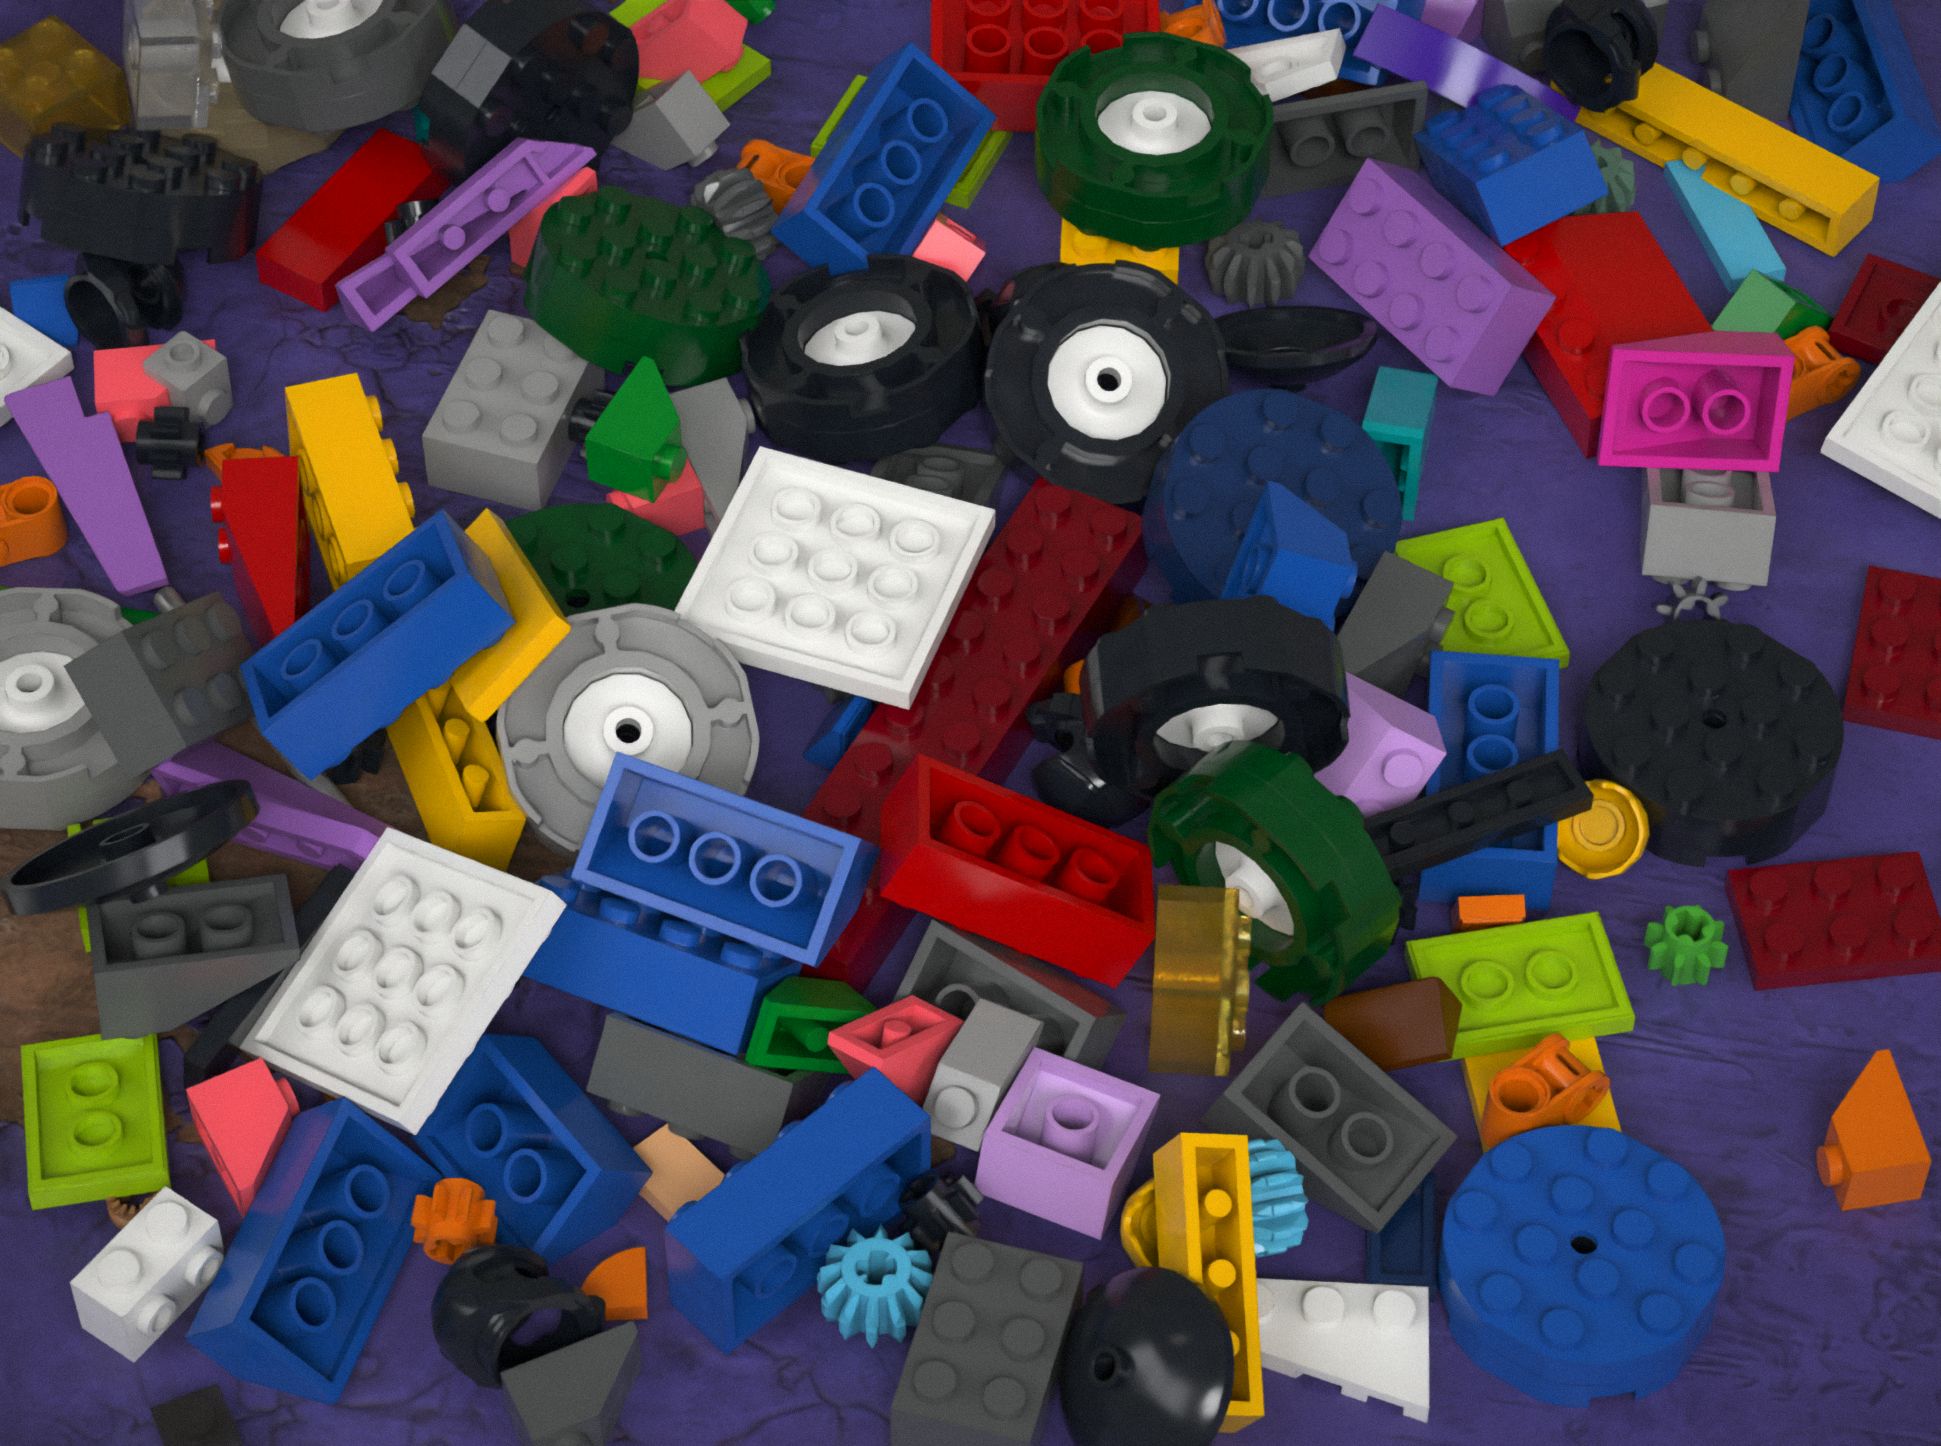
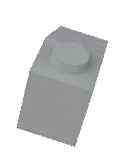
(716, 442)

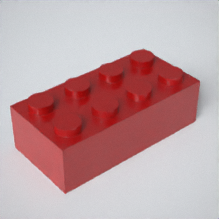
(1016, 871)

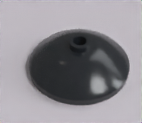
(1294, 343)
(1147, 1363)

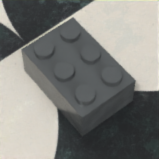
(167, 683)
(987, 1347)

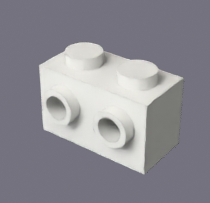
(148, 1274)

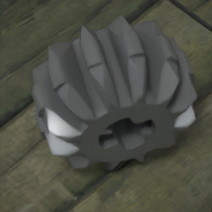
(739, 207)
(1255, 263)

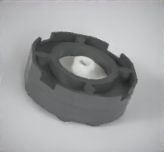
(332, 60)

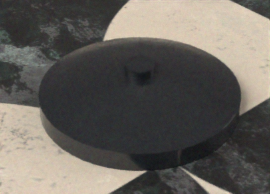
(130, 851)

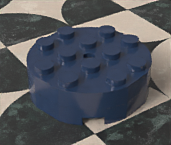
(1219, 467)

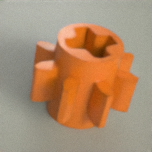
(453, 1219)

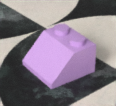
(1388, 751)
(1065, 1143)

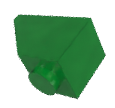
(1771, 307)
(637, 437)
(797, 1023)

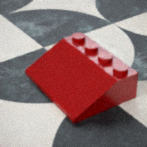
(1012, 46)
(1608, 291)

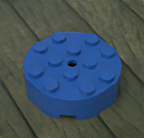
(1580, 1265)

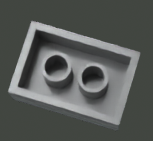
(508, 414)

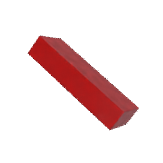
(345, 220)

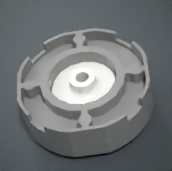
(615, 676)
(51, 749)

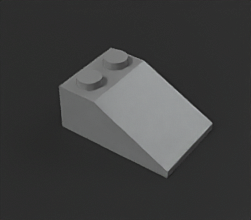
(1707, 526)

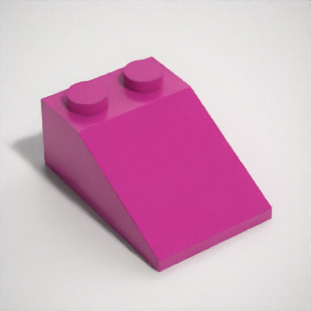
(1697, 402)

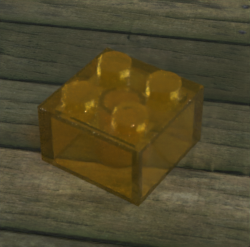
(53, 78)
(1199, 980)

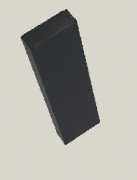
(1478, 814)
(220, 1040)

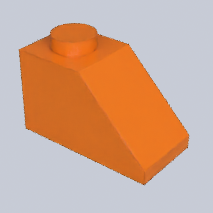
(1874, 1142)

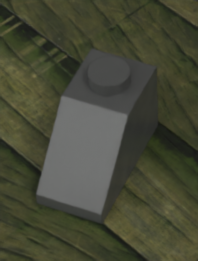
(574, 1391)

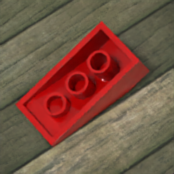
(265, 540)

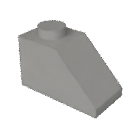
(673, 124)
(979, 1071)

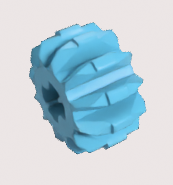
(1276, 1198)
(874, 1285)

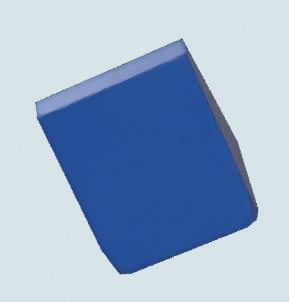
(43, 307)
(838, 732)

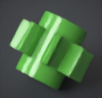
(1686, 945)

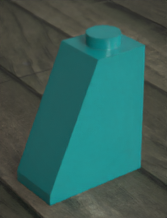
(1401, 425)

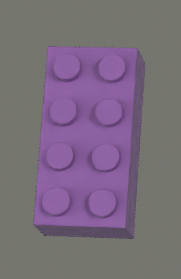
(1431, 277)

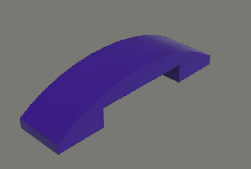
(1448, 65)

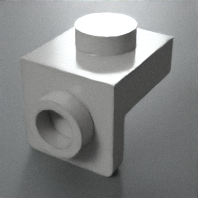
(194, 377)

